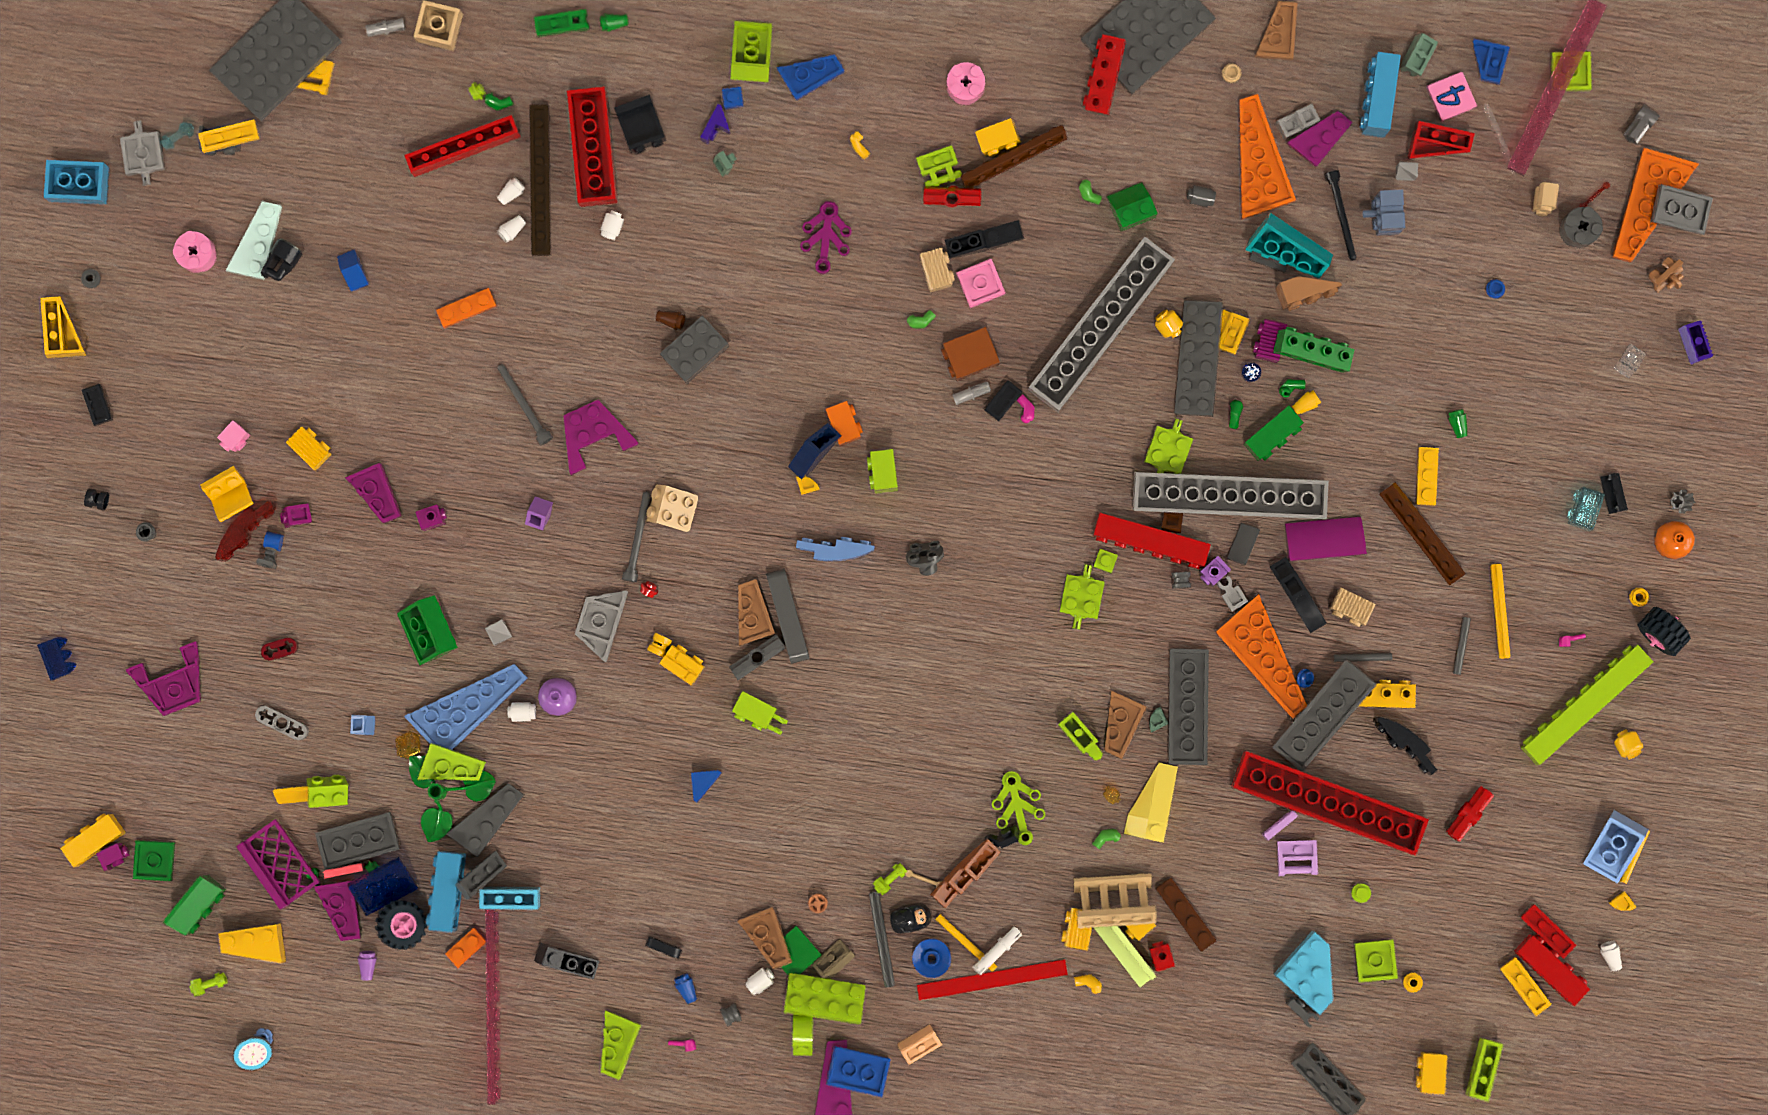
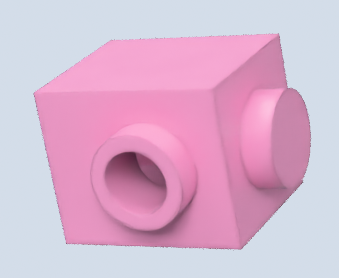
(233, 437)

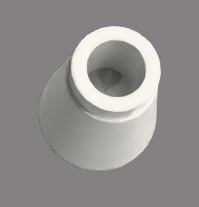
(511, 191)
(511, 228)
(1611, 954)

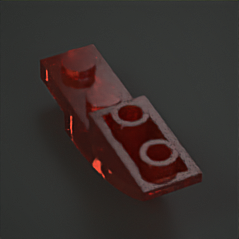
(237, 534)

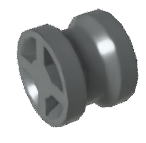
(1181, 580)
(731, 1014)

